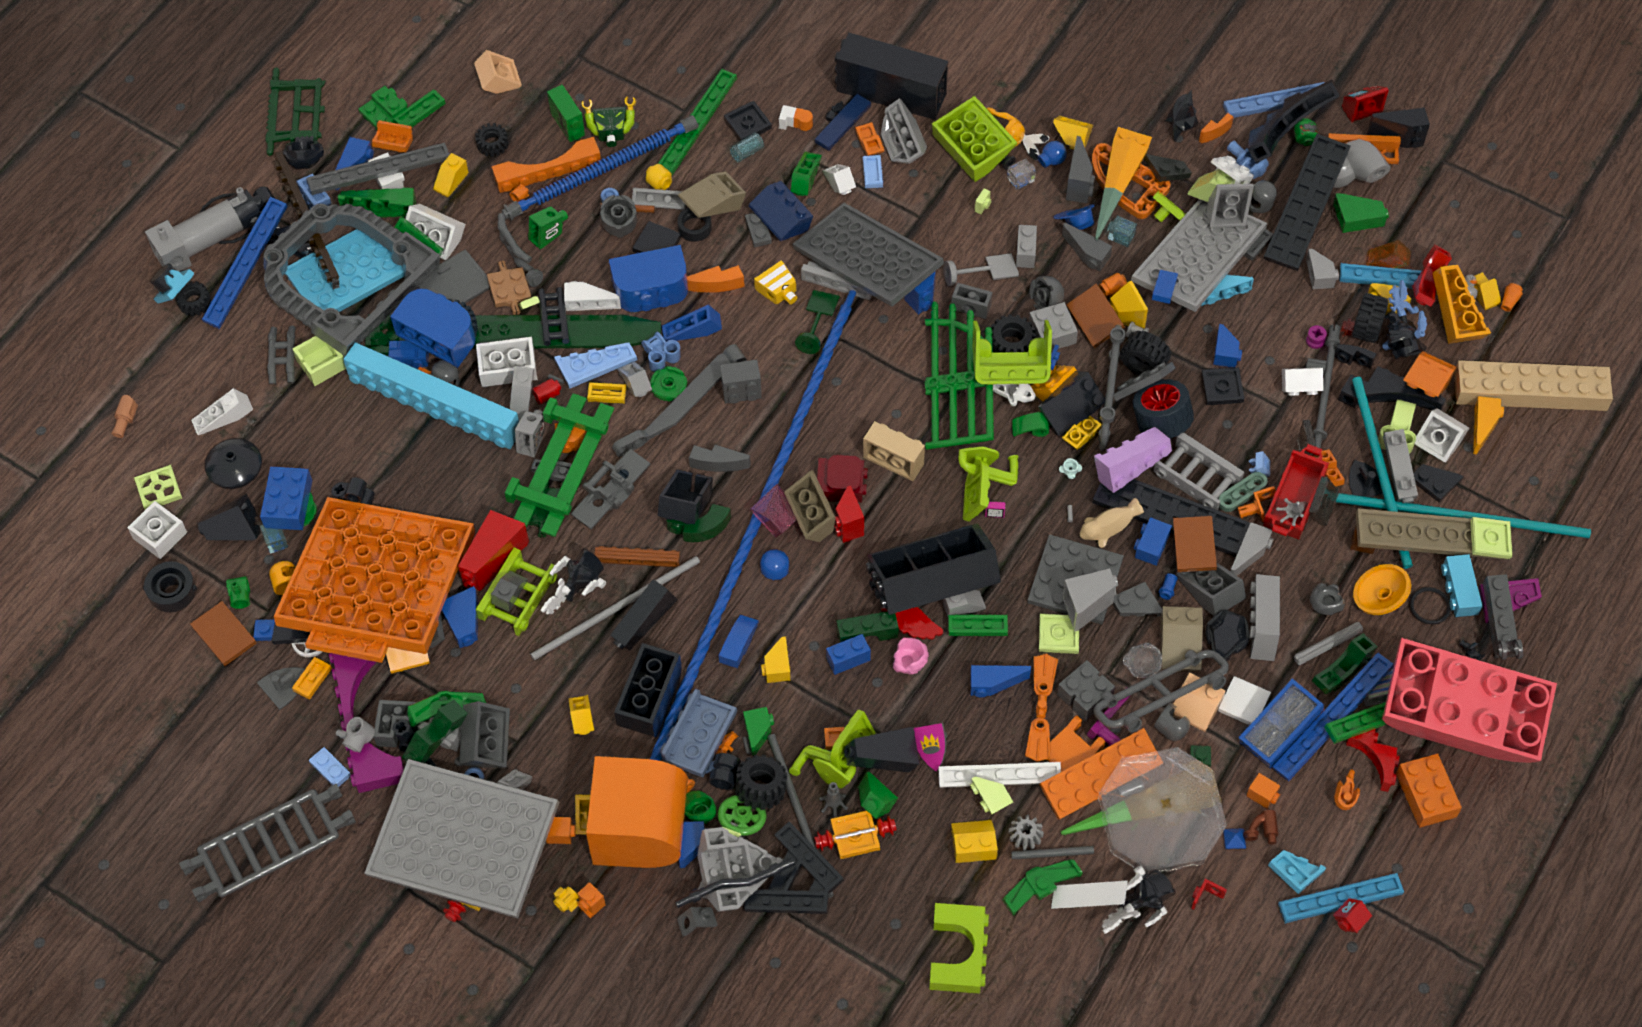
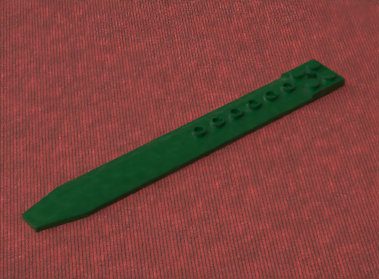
(583, 330)

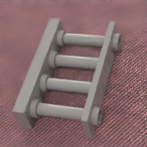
(1202, 455)

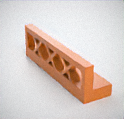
(1382, 143)

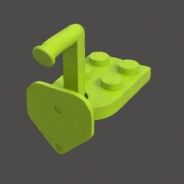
(977, 463)
(833, 765)

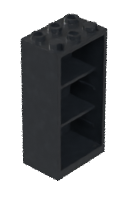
(891, 73)
(933, 568)

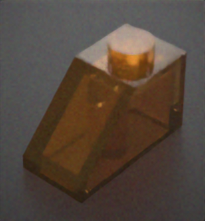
(1389, 255)

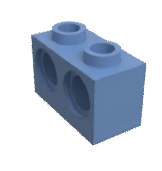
(311, 200)

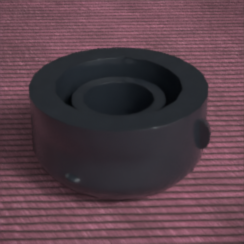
(164, 576)

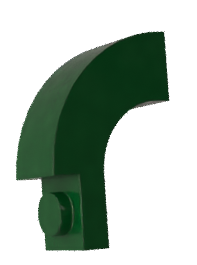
(705, 527)

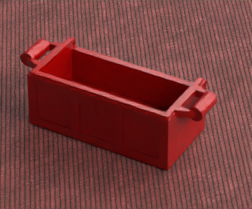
(1297, 484)

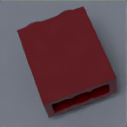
(839, 473)

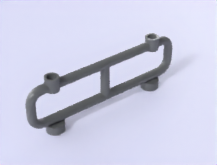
(1107, 413)
(1132, 721)

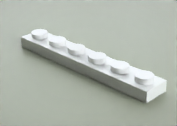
(1001, 773)

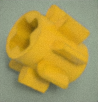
(565, 899)

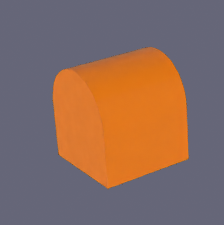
(636, 812)

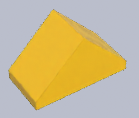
(581, 812)

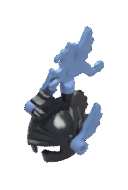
(1402, 334)

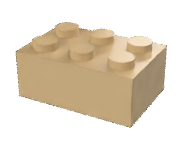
(893, 451)

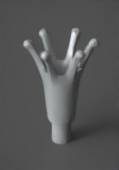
(1293, 510)

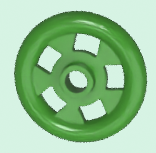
(725, 819)

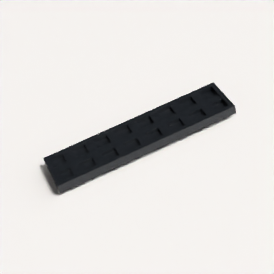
(1307, 202)
(1165, 506)

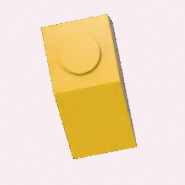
(450, 175)
(777, 663)
(581, 715)

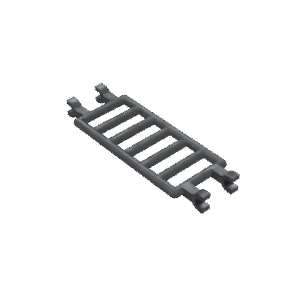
(216, 885)

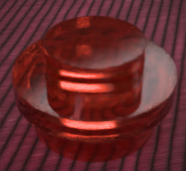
(1347, 327)

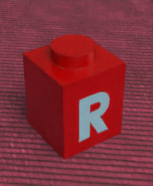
(1352, 915)

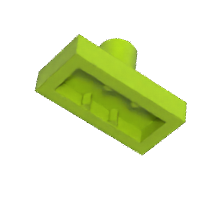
(1167, 208)

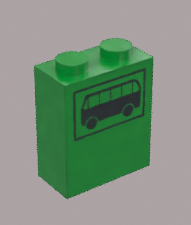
(566, 113)

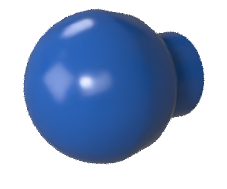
(1052, 154)

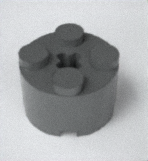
(618, 215)

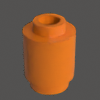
(1112, 284)

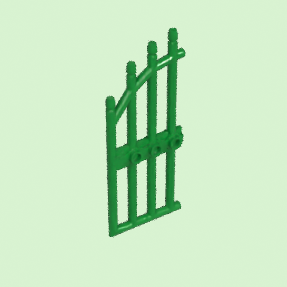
(956, 381)

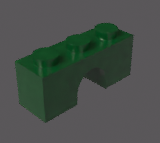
(877, 624)

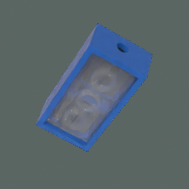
(1281, 723)

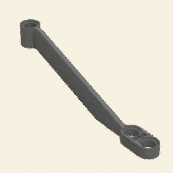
(682, 404)

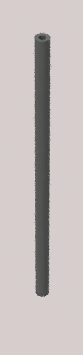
(792, 794)

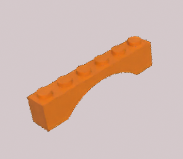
(510, 174)

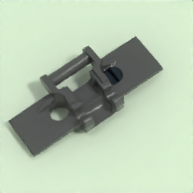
(618, 489)

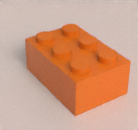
(1428, 790)

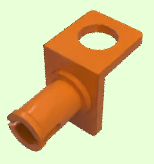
(1255, 507)

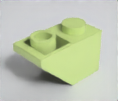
(992, 793)

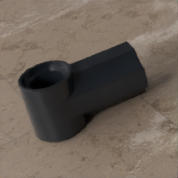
(404, 733)

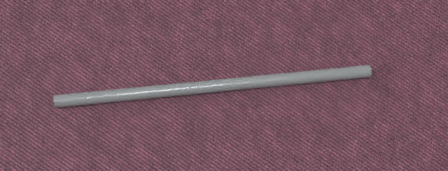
(611, 610)

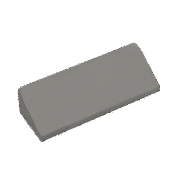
(658, 198)

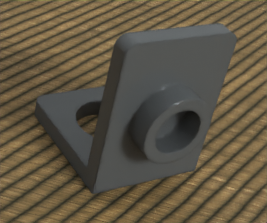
(698, 918)

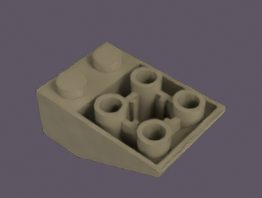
(714, 195)

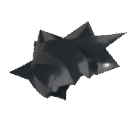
(1182, 115)

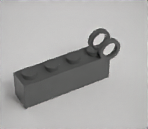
(1501, 618)

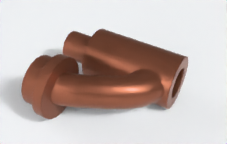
(1270, 827)

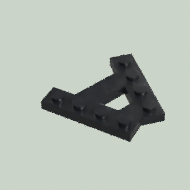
(780, 897)

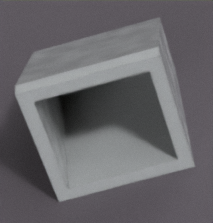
(1088, 596)

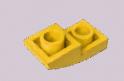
(1082, 432)

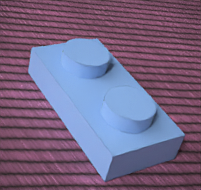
(329, 767)

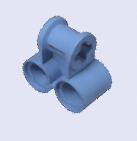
(659, 350)

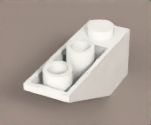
(224, 411)

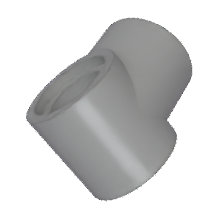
(356, 734)

